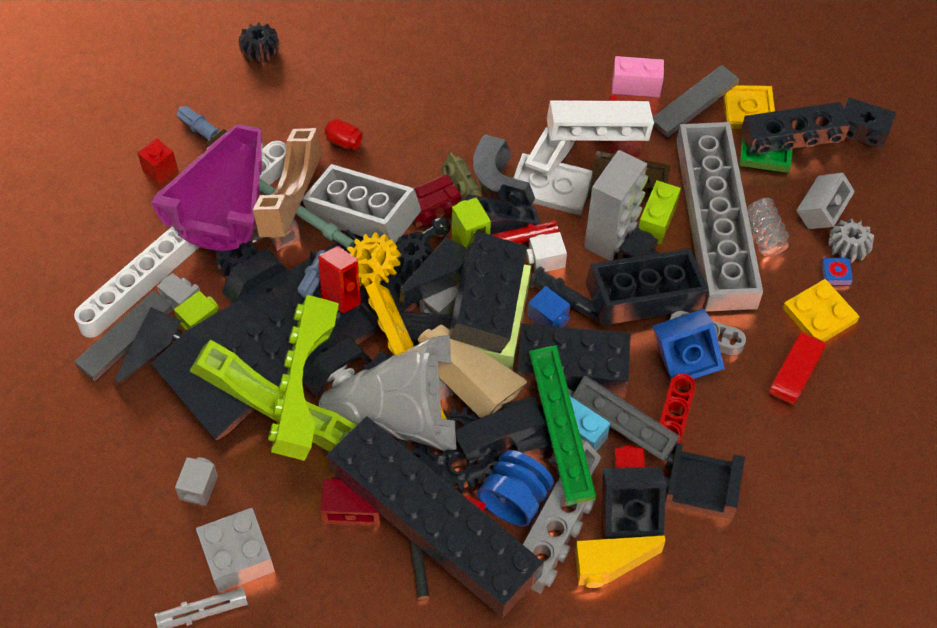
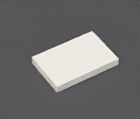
(562, 189)

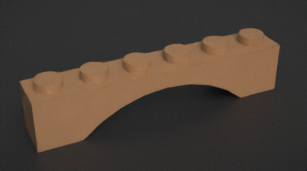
(276, 211)

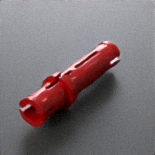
(523, 234)

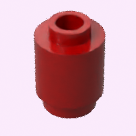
(343, 134)

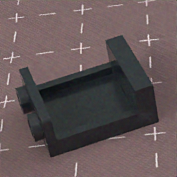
(703, 483)

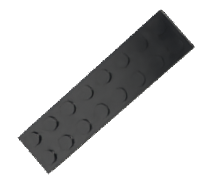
(435, 516)

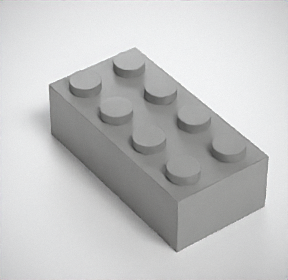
(362, 203)
(615, 205)

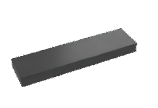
(695, 100)
(119, 338)
(626, 418)

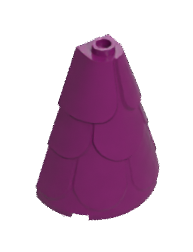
(216, 192)

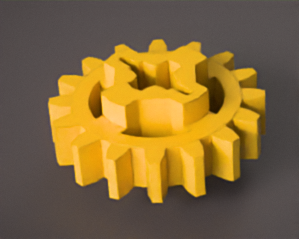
(375, 258)

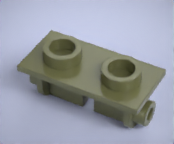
(458, 173)

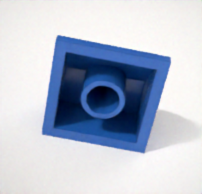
(689, 345)

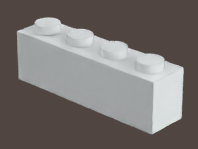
(600, 120)

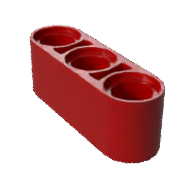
(797, 368)
(678, 403)

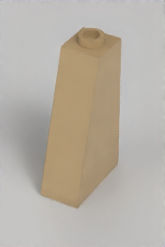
(476, 376)

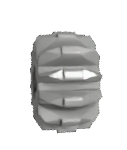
(851, 240)

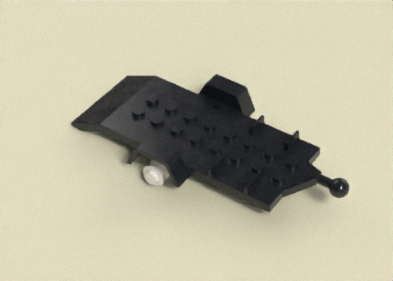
(259, 333)

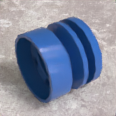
(515, 488)

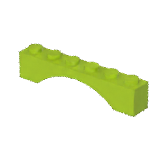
(236, 378)
(295, 424)

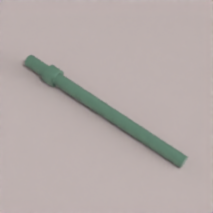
(329, 230)

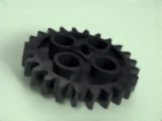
(445, 462)

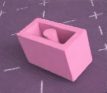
(637, 76)

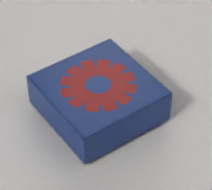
(837, 271)

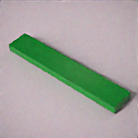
(562, 426)

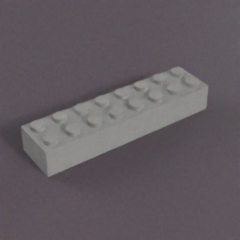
(718, 216)

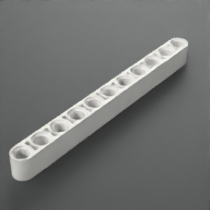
(158, 260)

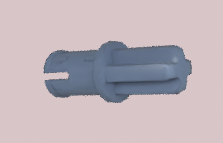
(197, 122)
(311, 278)

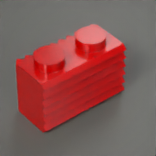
(340, 278)

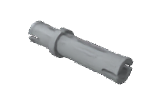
(166, 620)

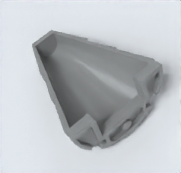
(400, 395)

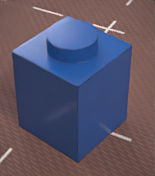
(548, 309)

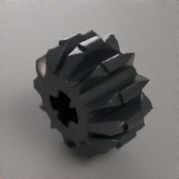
(259, 42)
(413, 254)
(228, 259)

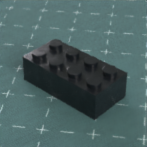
(646, 286)
(488, 292)
(582, 352)

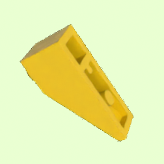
(607, 559)

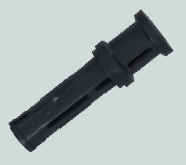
(577, 301)

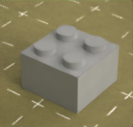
(235, 550)

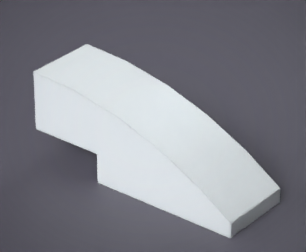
(548, 153)

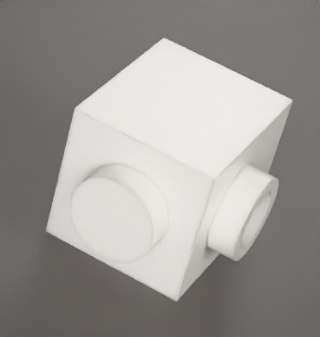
(546, 252)

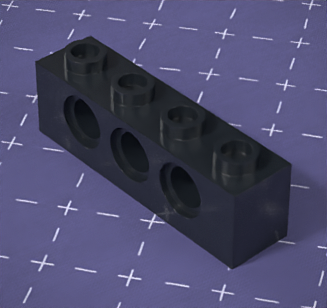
(794, 128)

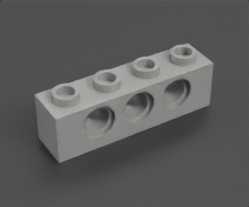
(554, 518)

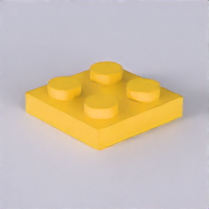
(821, 311)

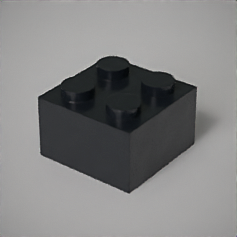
(633, 502)

